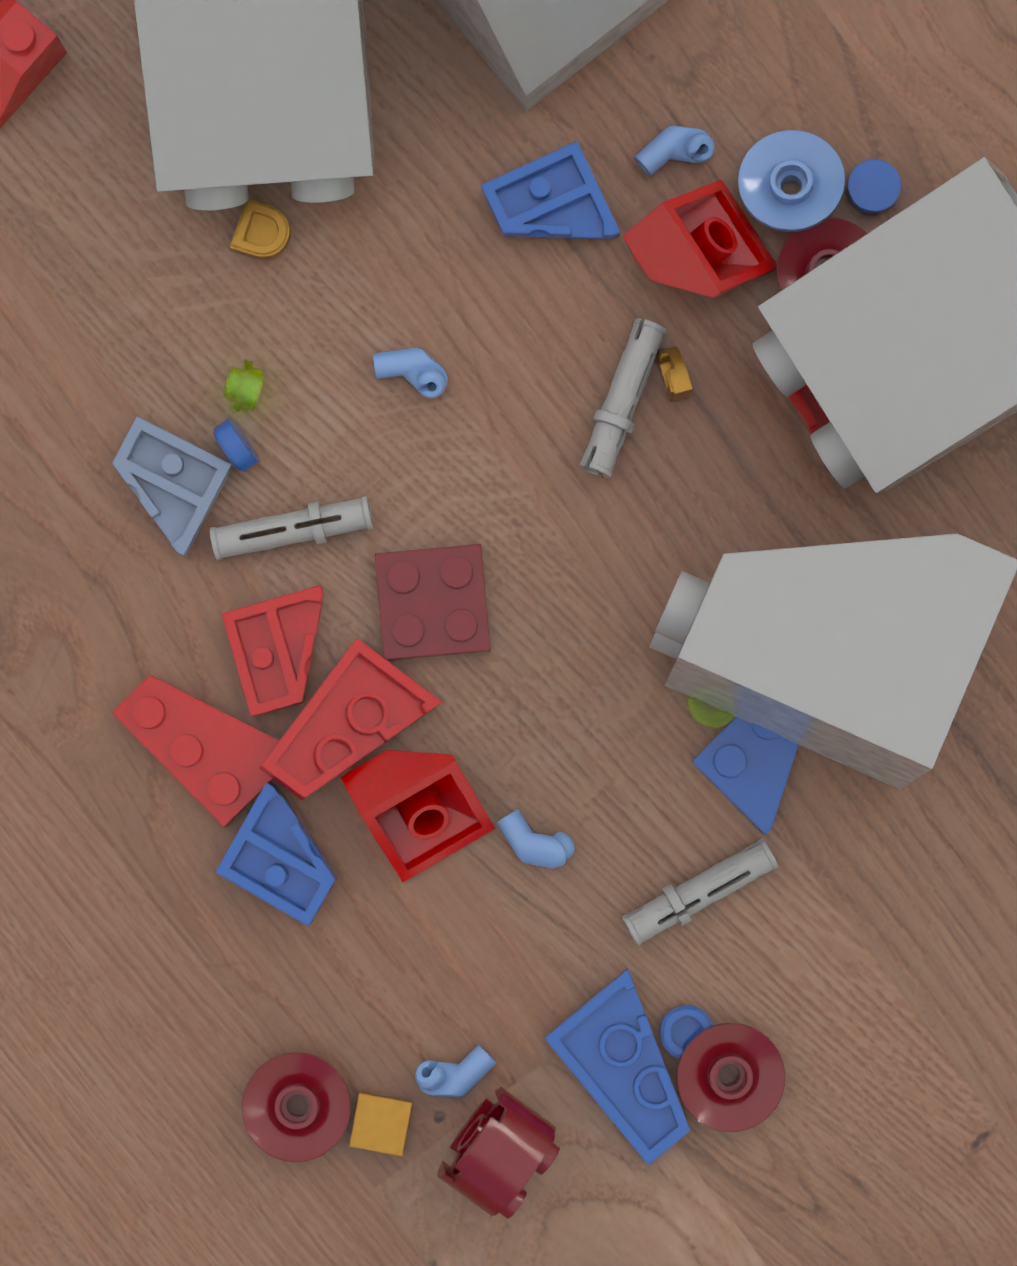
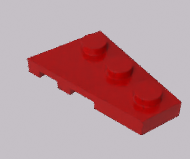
(345, 720)
(199, 746)

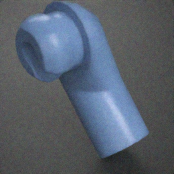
(677, 144)
(415, 366)
(535, 848)
(454, 1079)

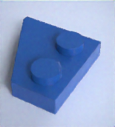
(551, 199)
(749, 769)
(278, 859)

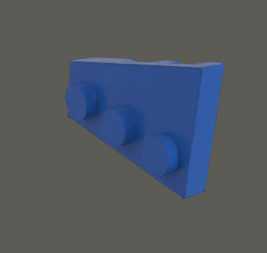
(621, 1067)

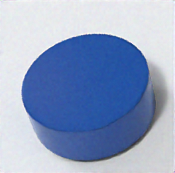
(873, 187)
(235, 445)
(681, 1026)

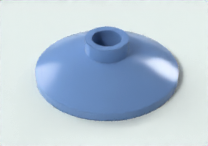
(791, 158)

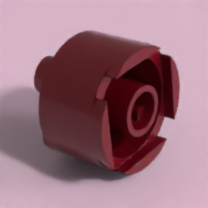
(499, 1154)

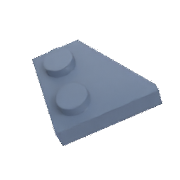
(171, 480)

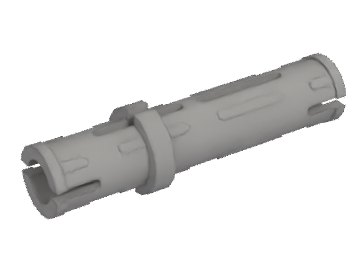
(626, 388)
(354, 514)
(702, 890)

